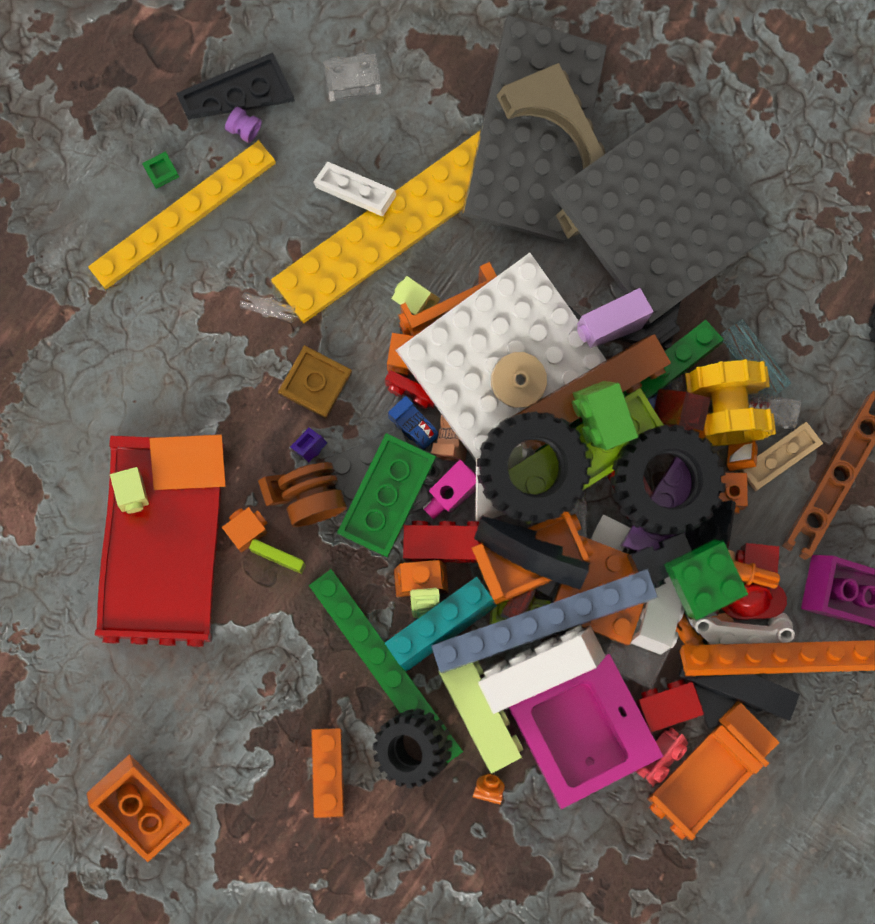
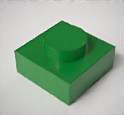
(160, 170)

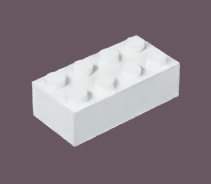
(542, 669)

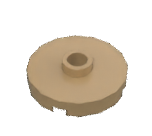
(505, 385)

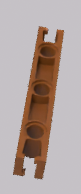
(829, 491)

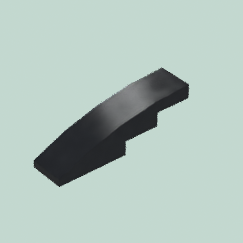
(522, 548)
(751, 691)

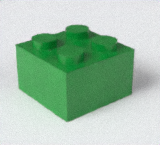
(706, 579)

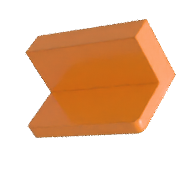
(749, 732)

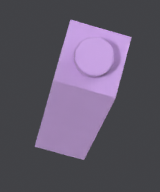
(615, 319)

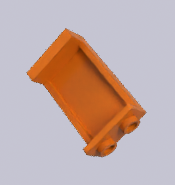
(414, 324)
(510, 580)
(703, 782)

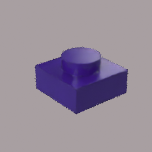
(308, 445)

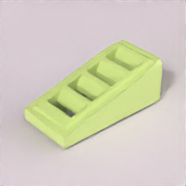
(423, 600)

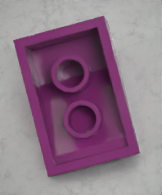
(840, 590)

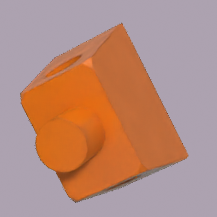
(420, 576)

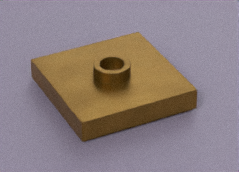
(315, 381)

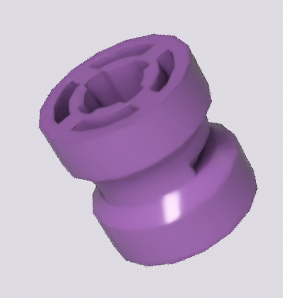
(242, 124)

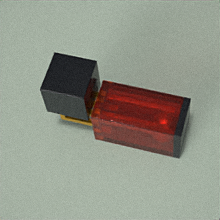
(524, 601)

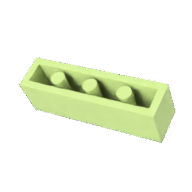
(485, 728)

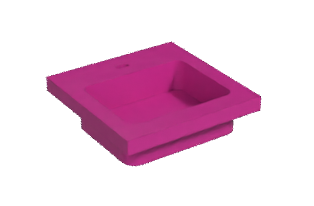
(581, 734)

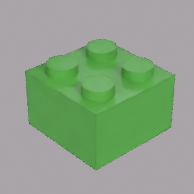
(604, 415)

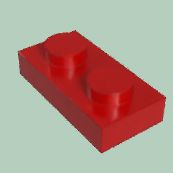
(401, 385)

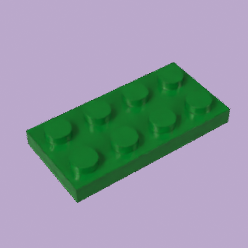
(386, 495)

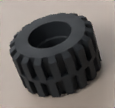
(394, 757)

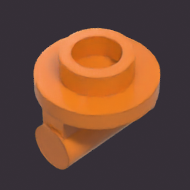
(489, 788)

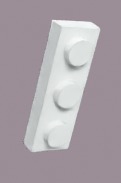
(355, 188)

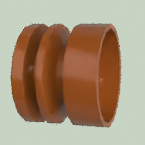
(310, 489)

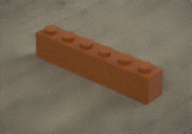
(627, 368)

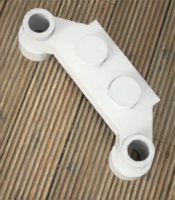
(721, 632)

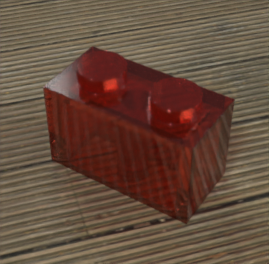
(682, 409)

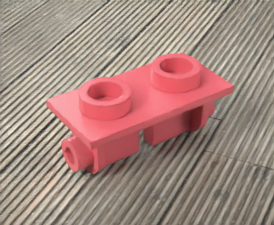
(671, 749)

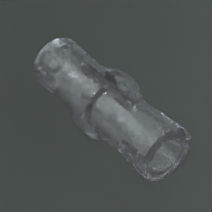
(268, 307)

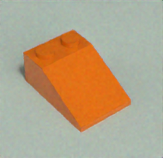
(137, 808)

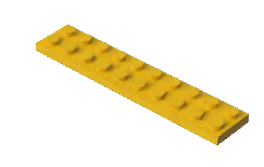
(376, 240)

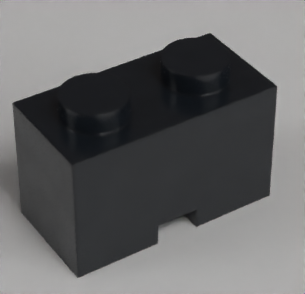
(655, 559)

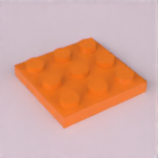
(605, 567)

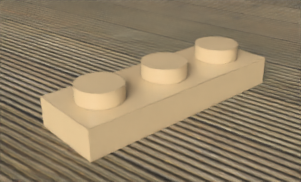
(782, 456)

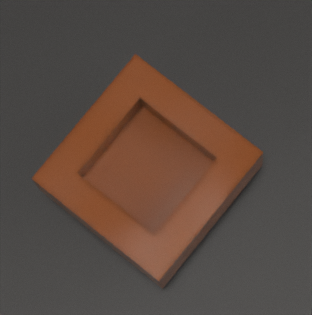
(271, 492)

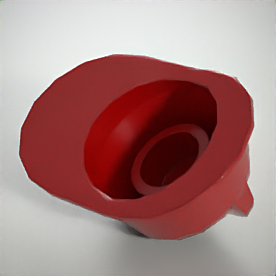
(760, 603)

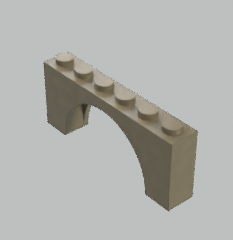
(551, 97)

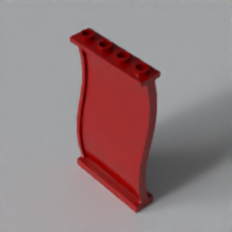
(157, 560)

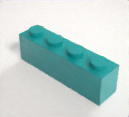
(441, 624)

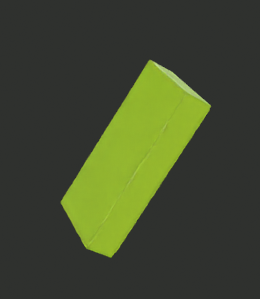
(277, 556)

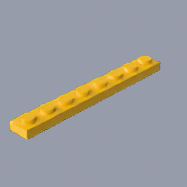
(181, 215)

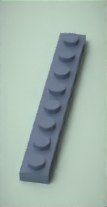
(544, 621)

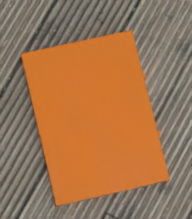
(187, 462)

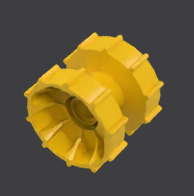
(729, 388)

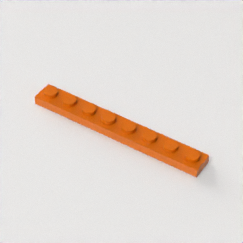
(778, 658)

